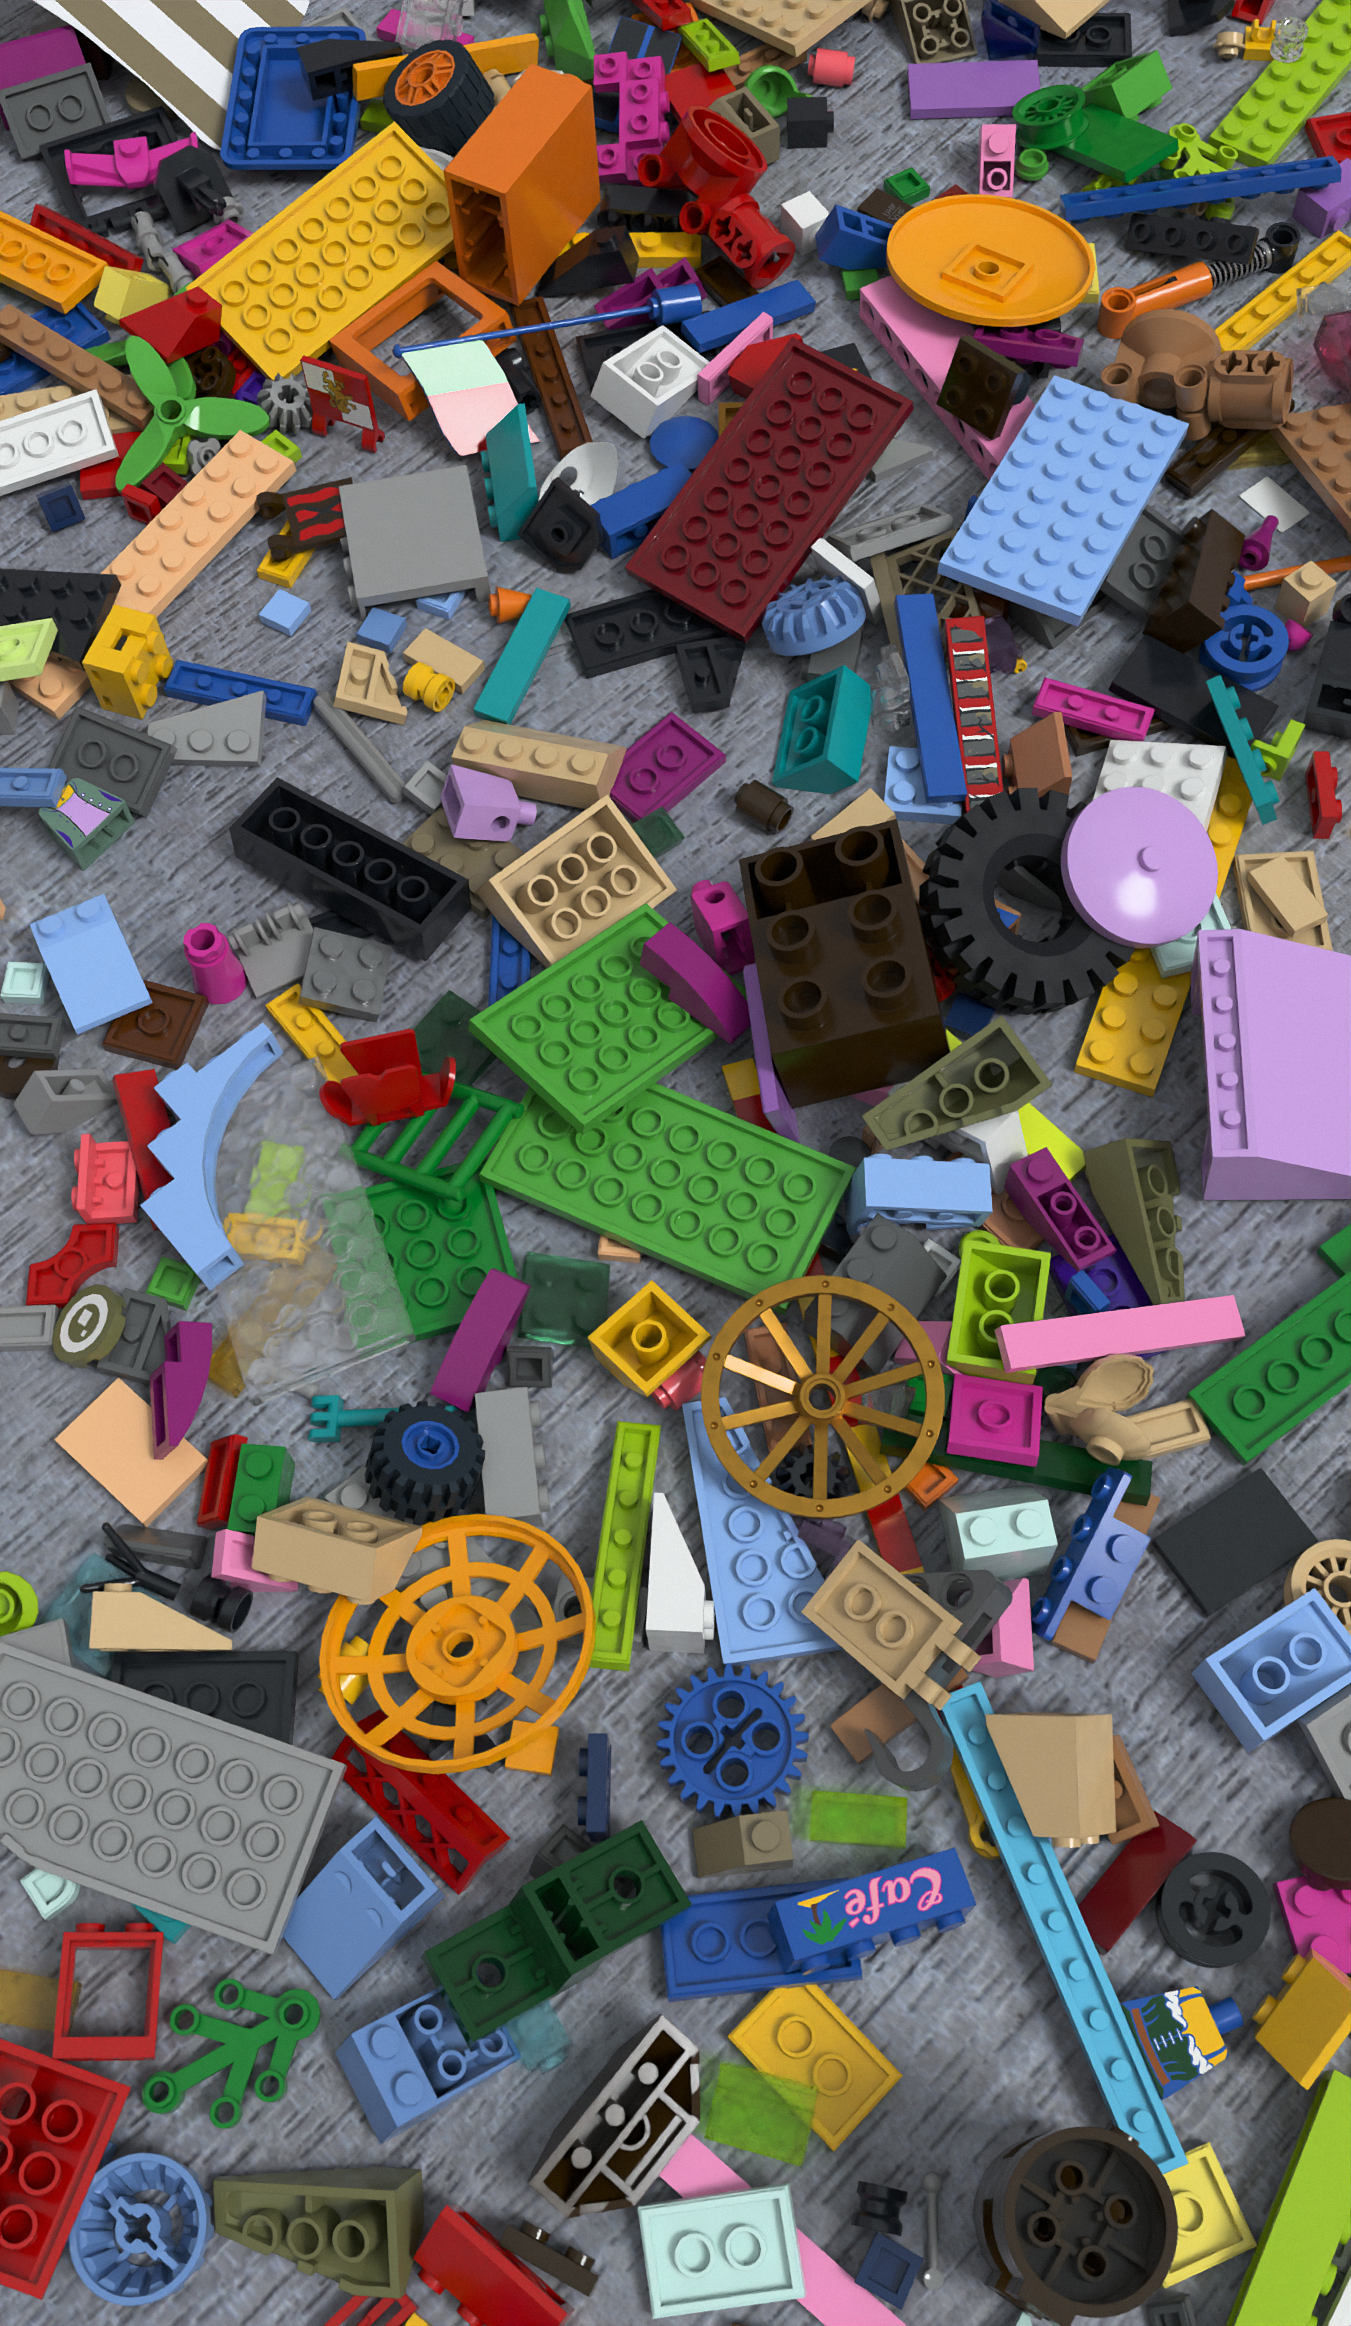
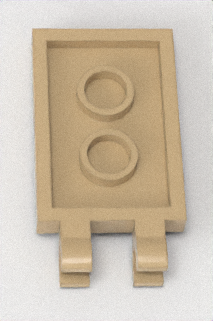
(888, 1624)

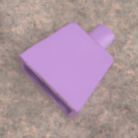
(483, 805)

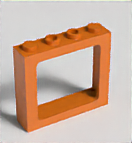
(356, 341)

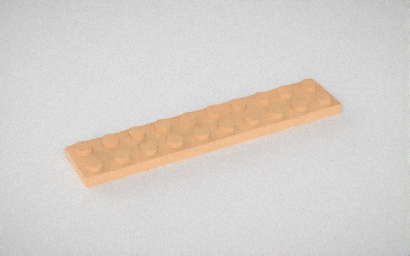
(174, 550)

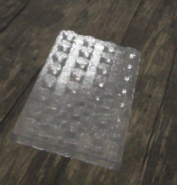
(314, 1260)

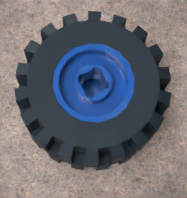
(424, 1462)

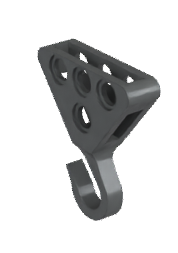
(978, 1614)

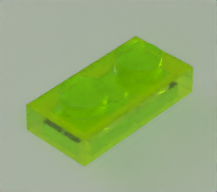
(858, 1819)

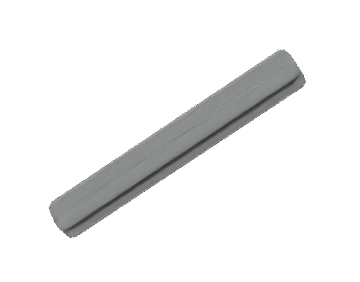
(360, 747)

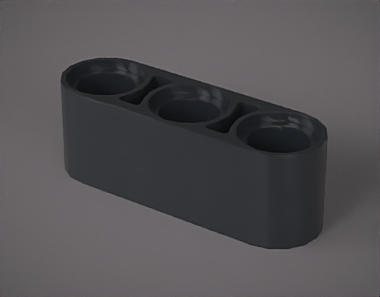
(642, 208)

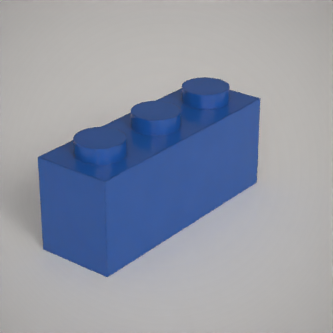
(634, 511)

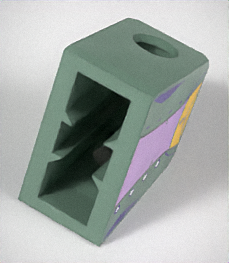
(86, 821)

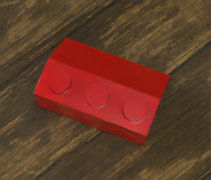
(484, 2276)

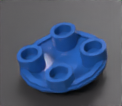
(682, 440)

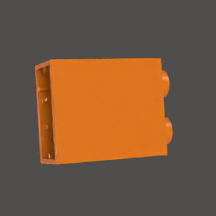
(524, 183)

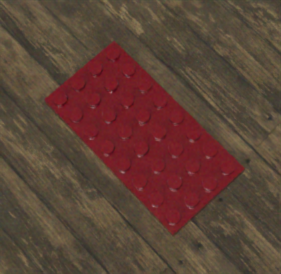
(769, 488)

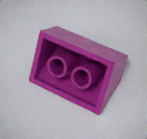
(38, 57)

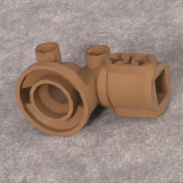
(1178, 362)

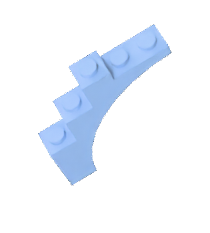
(189, 1151)

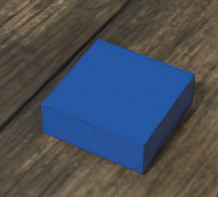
(1085, 1295)

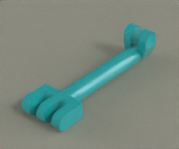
(336, 1417)

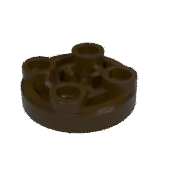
(212, 373)
(1322, 1843)

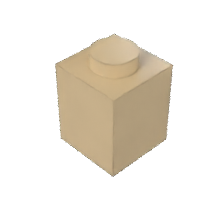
(1305, 594)

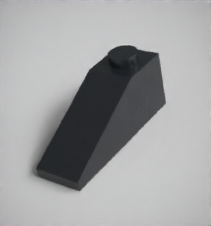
(329, 63)
(595, 262)

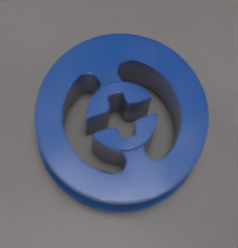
(1263, 650)

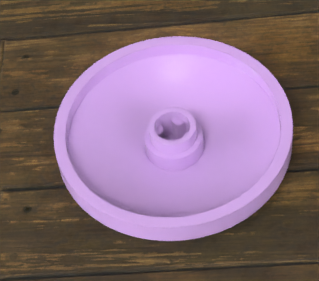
(1139, 867)

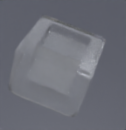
(891, 1400)

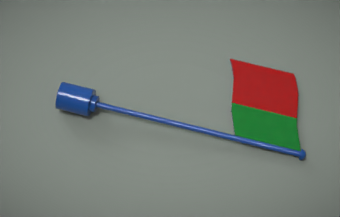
(471, 389)

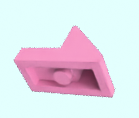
(234, 1563)

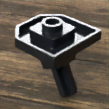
(1194, 14)
(190, 187)
(563, 528)

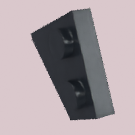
(710, 671)

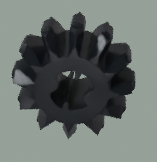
(797, 1469)

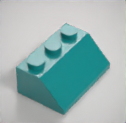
(512, 474)
(824, 733)

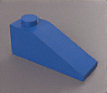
(852, 240)

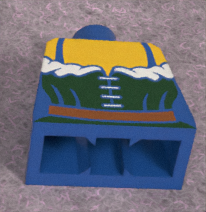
(1180, 2035)

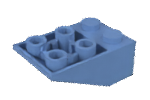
(359, 1907)
(418, 2063)

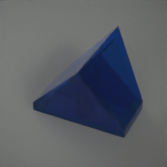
(1007, 31)

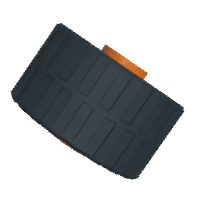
(439, 96)

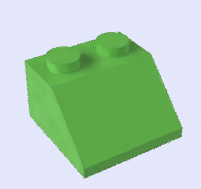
(1129, 85)

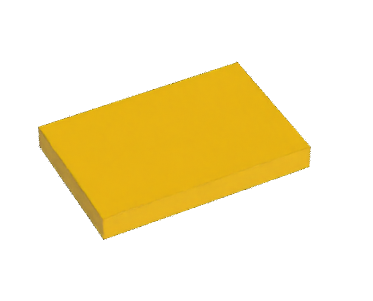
(813, 2042)

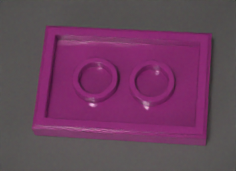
(663, 768)

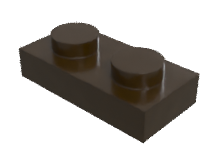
(571, 2268)

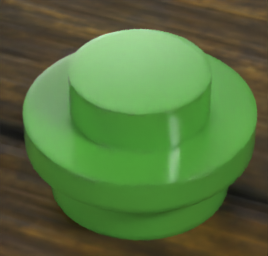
(1032, 165)

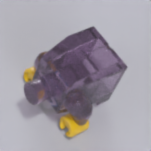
(1004, 651)

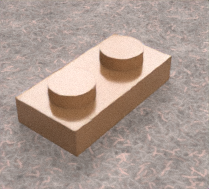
(1132, 1806)

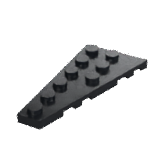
(72, 599)

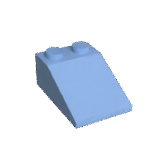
(90, 963)
(1278, 1670)

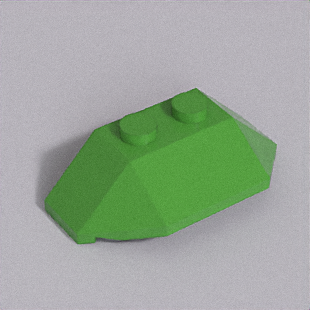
(568, 37)

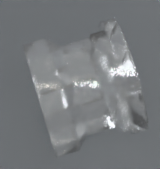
(1289, 40)

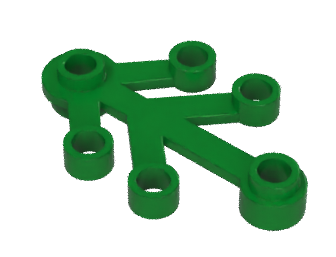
(239, 2049)

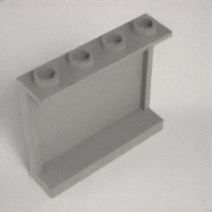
(412, 538)

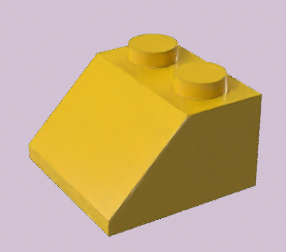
(647, 1340)
(1306, 2017)

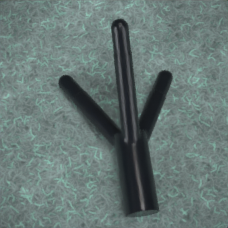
(140, 1575)

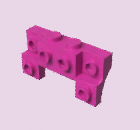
(640, 113)

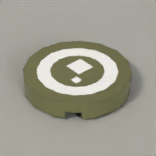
(89, 1326)

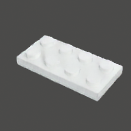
(54, 441)

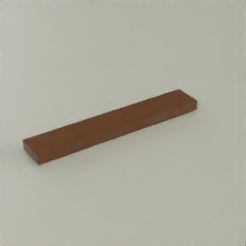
(551, 378)

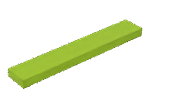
(623, 1543)

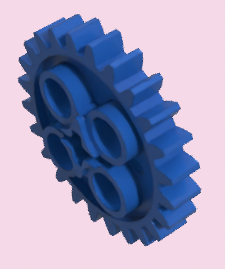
(700, 1714)

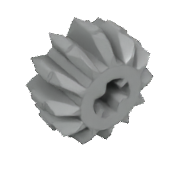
(286, 404)

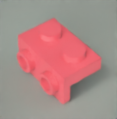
(106, 1182)

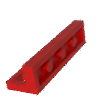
(452, 1814)

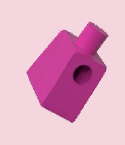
(720, 910)

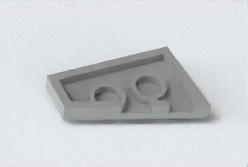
(217, 734)

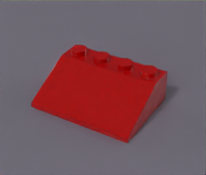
(50, 2148)

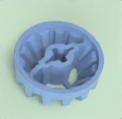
(813, 616)
(114, 2211)

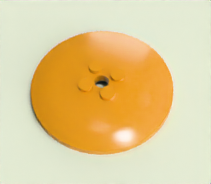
(990, 260)

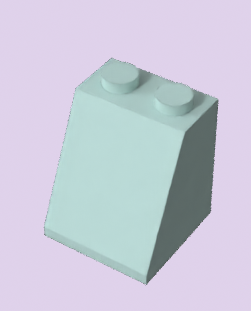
(999, 1532)

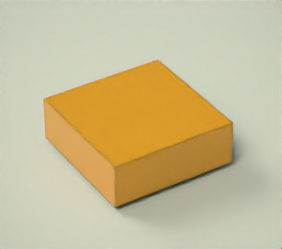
(538, 1755)

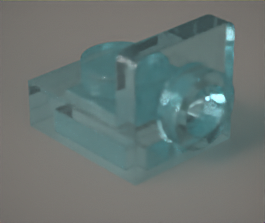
(540, 2038)

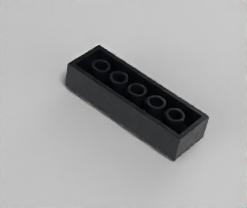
(351, 868)

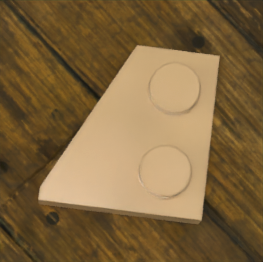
(368, 686)

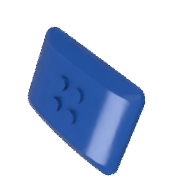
(270, 109)

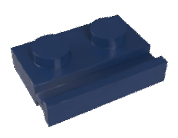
(595, 1807)

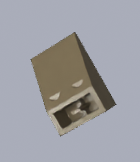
(934, 29)
(752, 119)

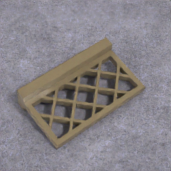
(890, 583)

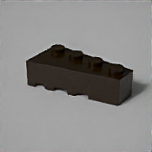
(1196, 584)

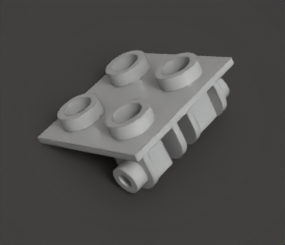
(274, 948)

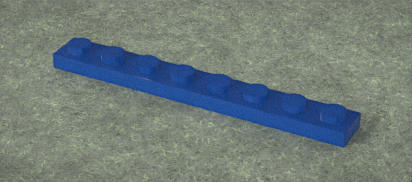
(1210, 187)

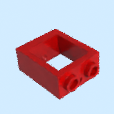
(122, 2048)

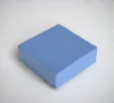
(381, 630)

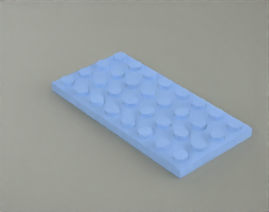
(1063, 500)

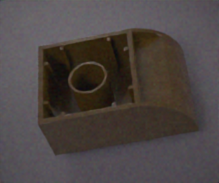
(843, 964)

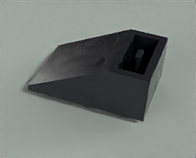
(1331, 693)

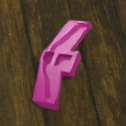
(129, 168)

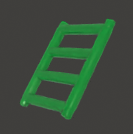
(422, 1175)

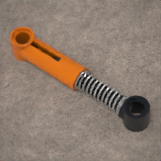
(1121, 305)

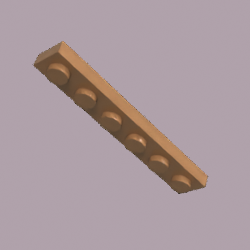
(74, 365)

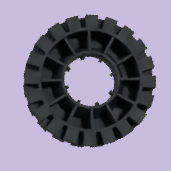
(964, 915)

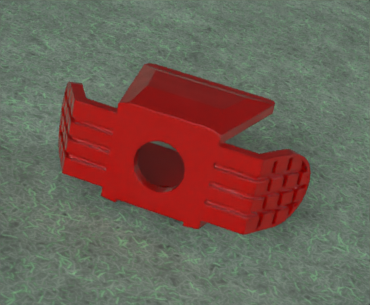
(388, 1081)

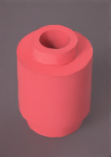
(831, 67)
(682, 1384)

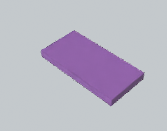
(969, 88)
(773, 1095)

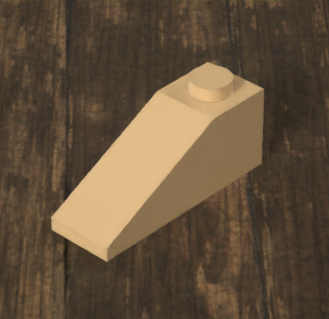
(140, 1624)

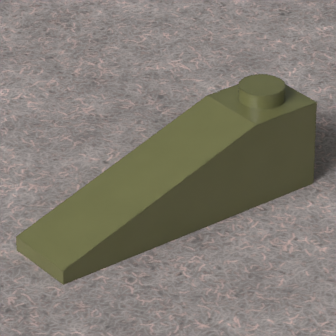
(967, 1086)
(1136, 1192)
(333, 2222)

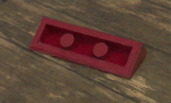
(1133, 1881)

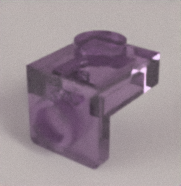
(828, 1536)

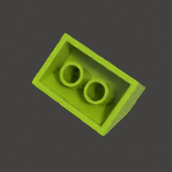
(993, 1290)

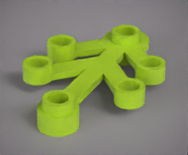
(1192, 148)

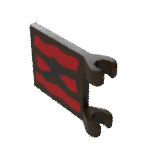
(312, 514)

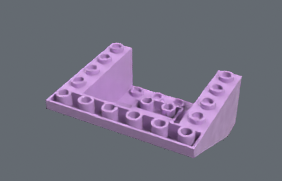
(1274, 1066)

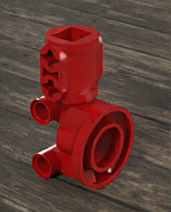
(722, 169)

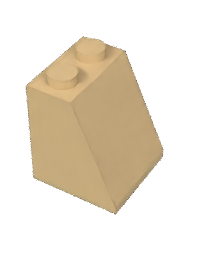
(1059, 1772)

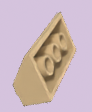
(541, 762)

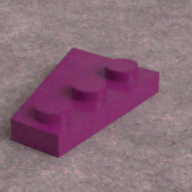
(1028, 347)

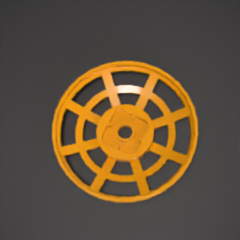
(458, 1620)

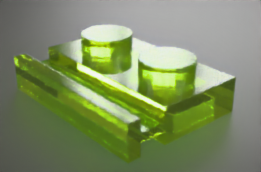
(762, 2113)

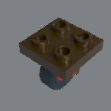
(982, 387)

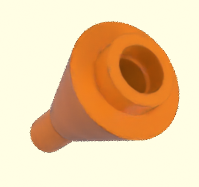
(507, 604)

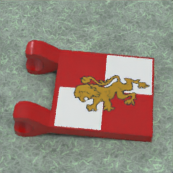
(341, 396)

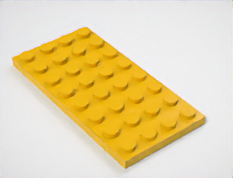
(332, 254)

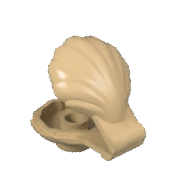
(1090, 1408)

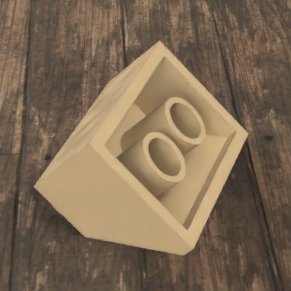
(334, 1548)

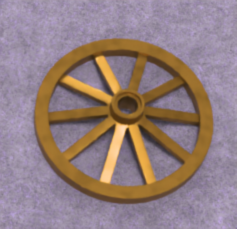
(888, 1311)

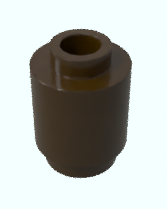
(763, 806)

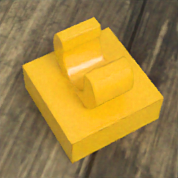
(1258, 41)

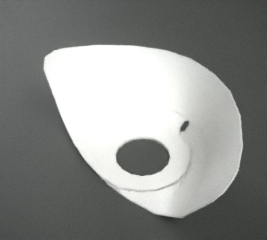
(595, 468)

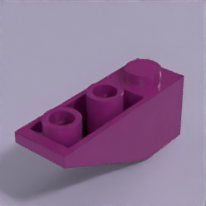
(1056, 1210)

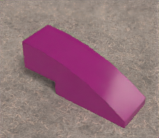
(637, 293)
(696, 982)
(480, 1340)
(179, 1383)

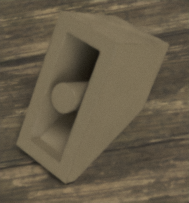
(743, 1845)

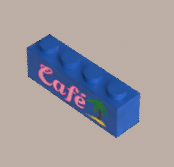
(871, 1911)

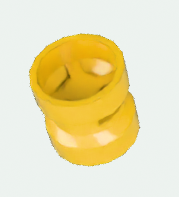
(425, 685)

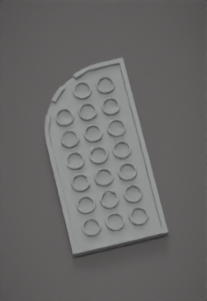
(157, 1800)

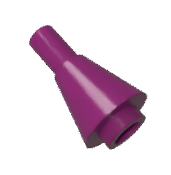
(1257, 545)

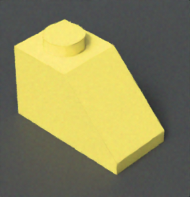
(127, 292)

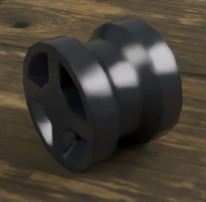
(879, 2208)

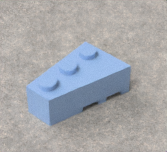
(919, 1192)

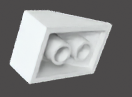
(649, 380)
(677, 1603)

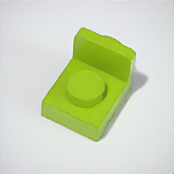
(1281, 750)

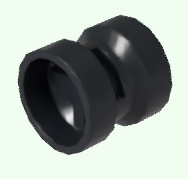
(221, 1603)

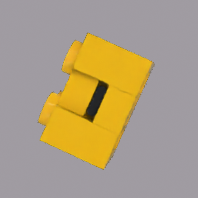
(128, 662)

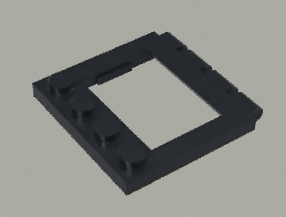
(99, 140)

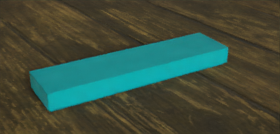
(522, 657)

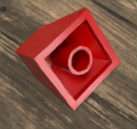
(177, 324)

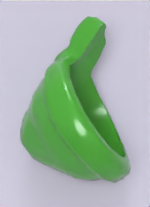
(772, 88)

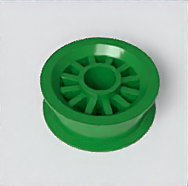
(1050, 117)

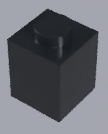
(808, 122)

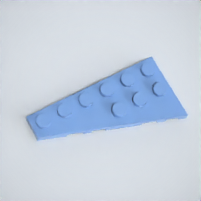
(753, 1558)

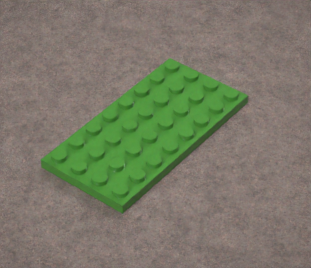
(678, 1186)

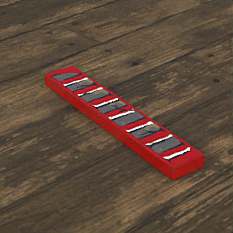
(973, 708)

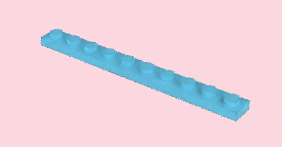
(1062, 1938)

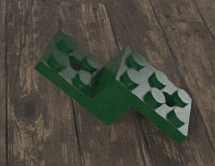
(555, 1932)

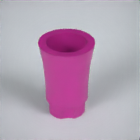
(213, 965)

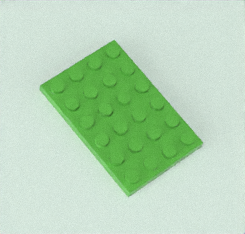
(594, 1025)

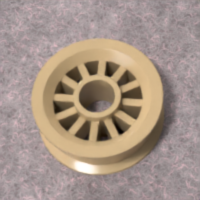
(1328, 1553)

